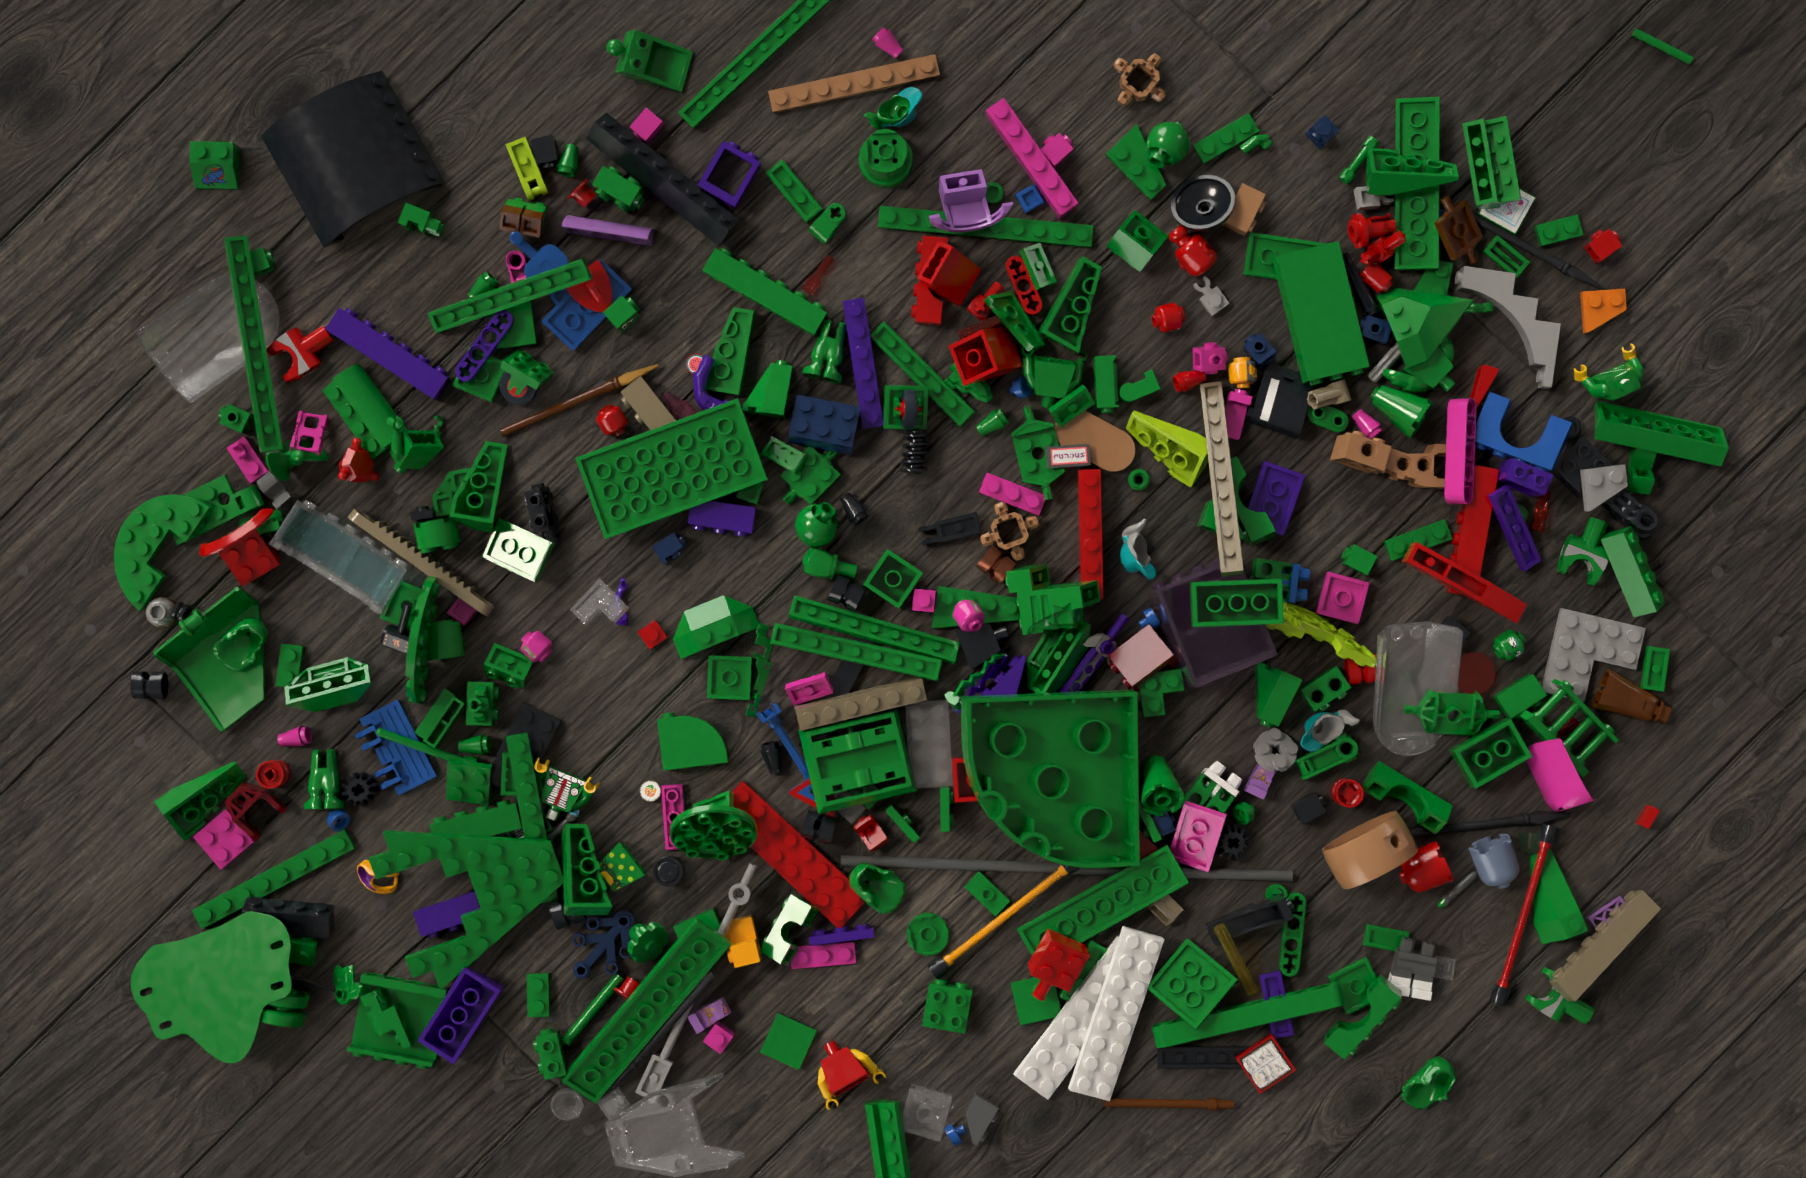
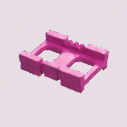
(317, 433)

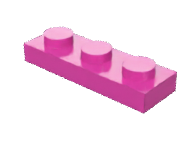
(1012, 494)
(824, 955)

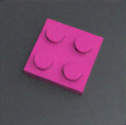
(1342, 597)
(223, 839)

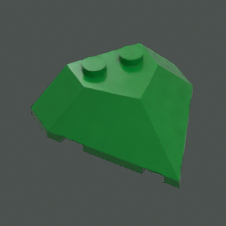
(1420, 321)

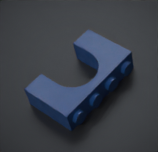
(1541, 455)

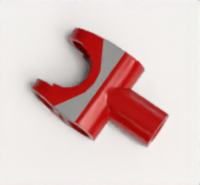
(302, 350)

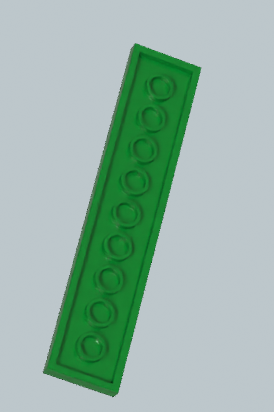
(646, 1010)

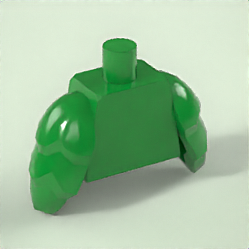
(1428, 374)

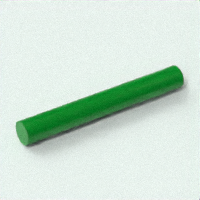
(1662, 46)

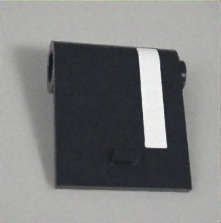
(1280, 401)

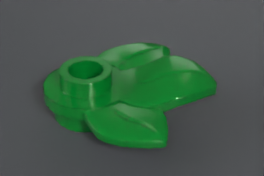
(345, 984)

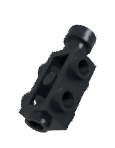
(540, 510)

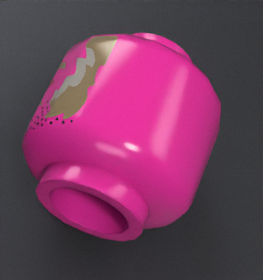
(968, 615)
(536, 646)

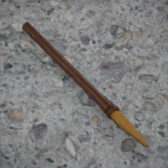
(608, 386)

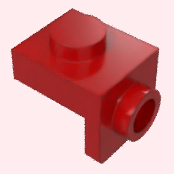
(871, 833)

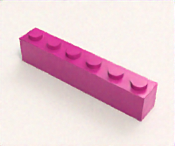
(1031, 158)

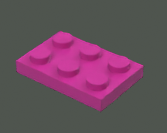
(1197, 835)

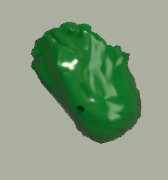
(238, 649)
(884, 887)
(1429, 1083)

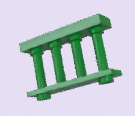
(1535, 720)

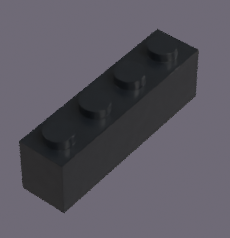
(297, 916)

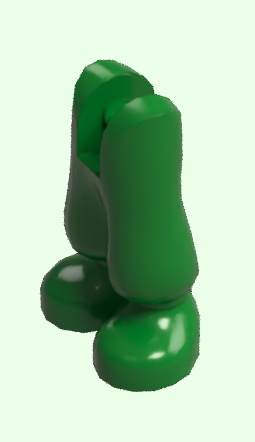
(827, 350)
(324, 779)

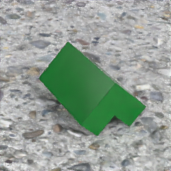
(441, 718)

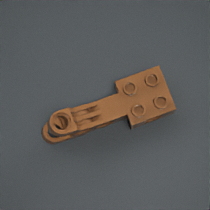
(1375, 457)

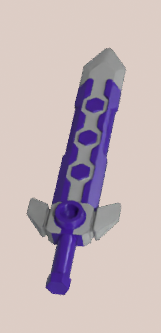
(1101, 647)

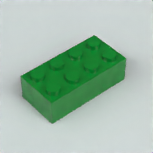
(1236, 602)

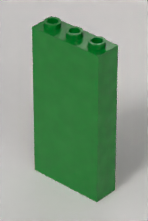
(1320, 313)

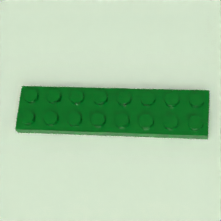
(1418, 209)
(1109, 900)

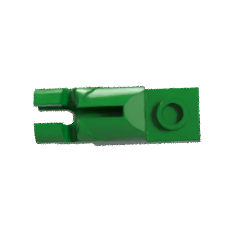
(387, 1018)

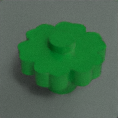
(646, 941)

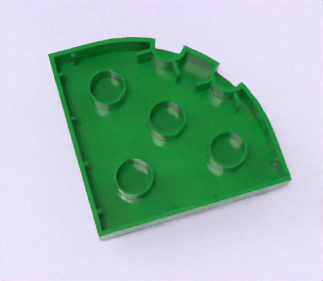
(1058, 772)

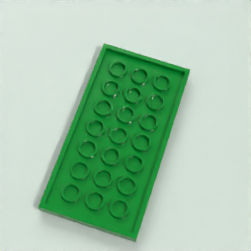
(671, 468)

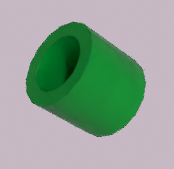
(444, 640)

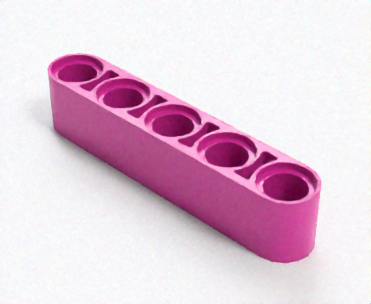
(1460, 451)

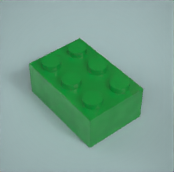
(1490, 753)

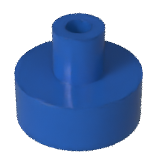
(1020, 388)
(1150, 619)
(338, 820)
(955, 1133)

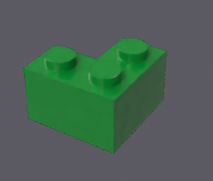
(1153, 688)

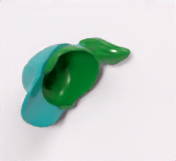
(897, 111)

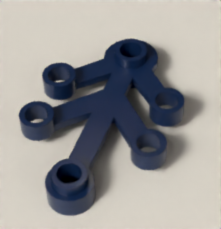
(606, 940)

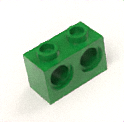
(1321, 684)

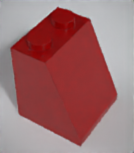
(985, 355)

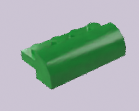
(1491, 162)
(362, 408)
(887, 1139)

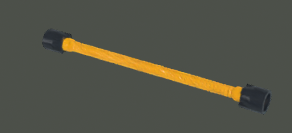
(942, 964)

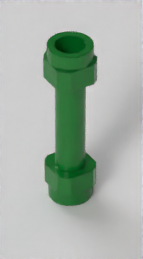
(1348, 173)

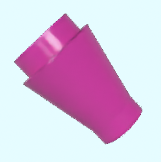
(886, 41)
(1367, 424)
(296, 737)

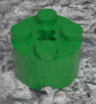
(437, 533)

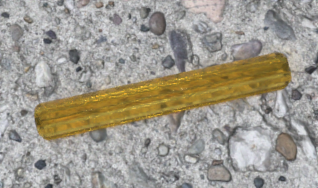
(1235, 959)

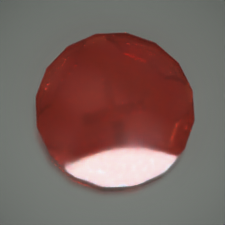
(1475, 673)

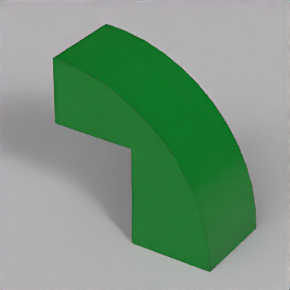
(1639, 471)

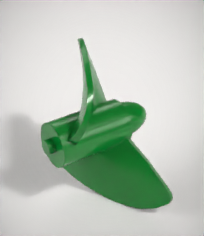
(281, 462)

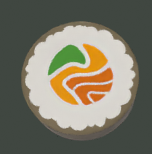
(650, 790)

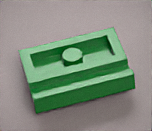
(946, 818)
(1149, 828)

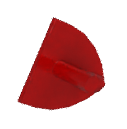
(594, 293)

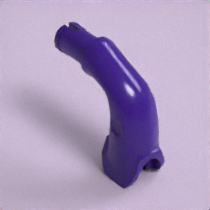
(700, 380)

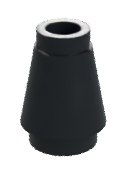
(854, 509)
(772, 756)

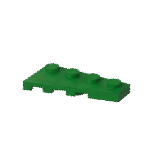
(732, 353)
(995, 607)

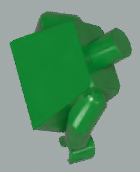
(1052, 375)
(413, 447)

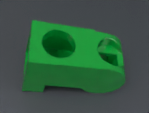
(1133, 391)

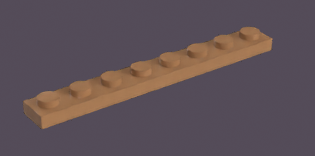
(854, 83)

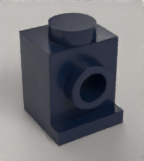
(1322, 132)
(1376, 337)
(1262, 356)
(670, 547)
(1165, 823)

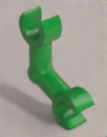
(1482, 308)

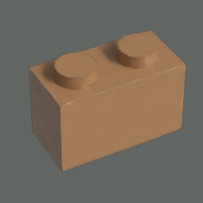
(1248, 203)

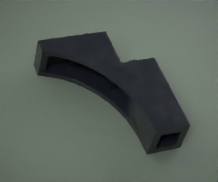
(1253, 916)

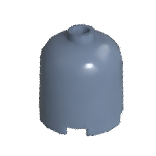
(1495, 860)

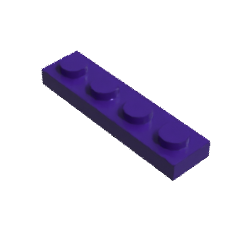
(1514, 527)

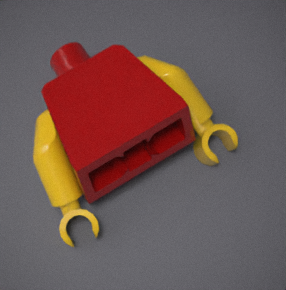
(843, 1071)

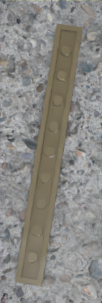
(1221, 479)

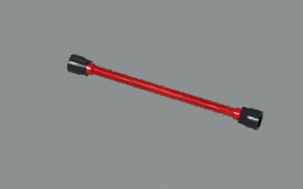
(1500, 991)

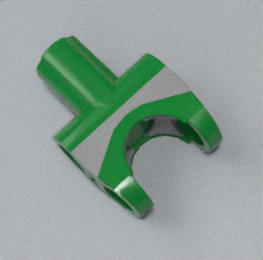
(1587, 550)
(1556, 1005)

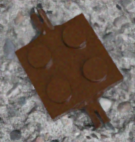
(1458, 230)

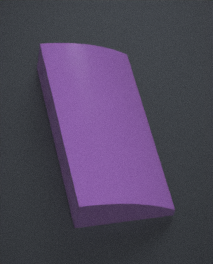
(608, 230)

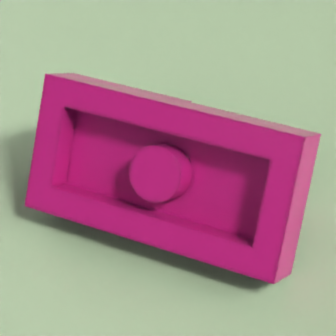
(247, 459)
(809, 688)

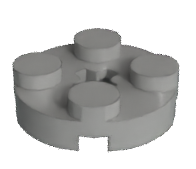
(1283, 743)

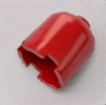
(1426, 869)

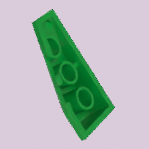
(1397, 174)
(478, 495)

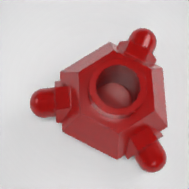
(357, 464)

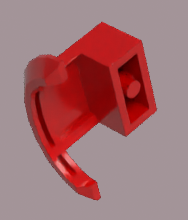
(245, 550)

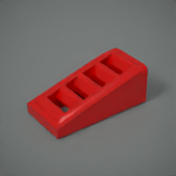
(1483, 380)

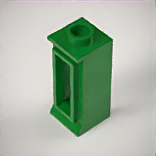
(1105, 383)

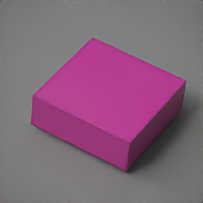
(461, 611)

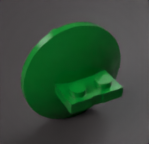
(714, 829)

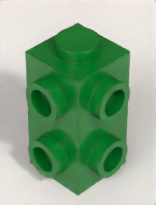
(551, 1053)

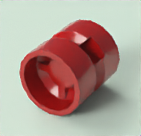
(1355, 673)
(273, 774)
(1347, 792)

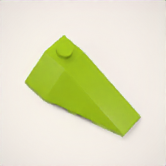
(1176, 447)

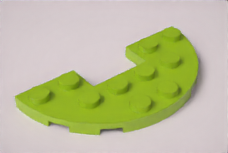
(1300, 621)

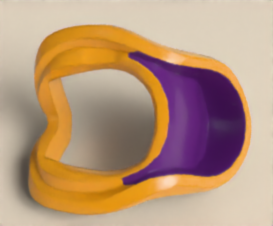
(366, 877)

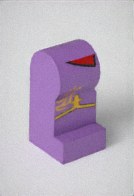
(1259, 782)
(709, 1014)

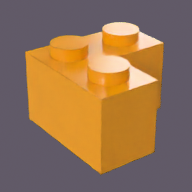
(744, 942)

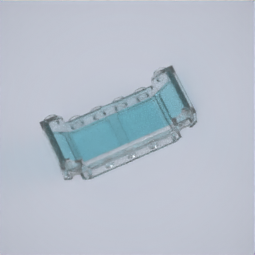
(341, 555)

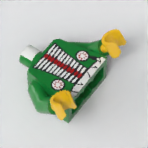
(562, 789)

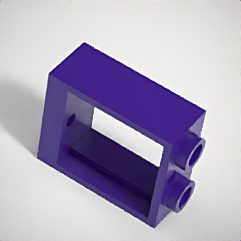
(719, 194)
(1516, 475)

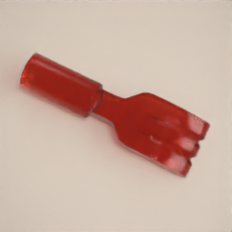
(814, 280)

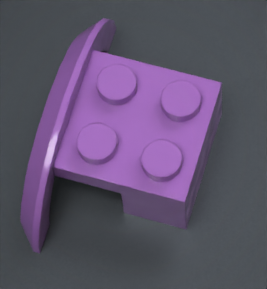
(966, 203)

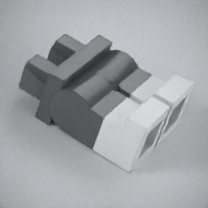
(1414, 969)

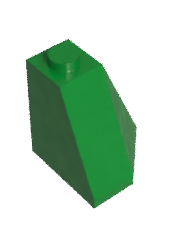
(772, 392)
(1273, 693)

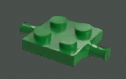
(813, 478)

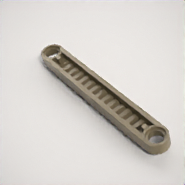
(421, 561)

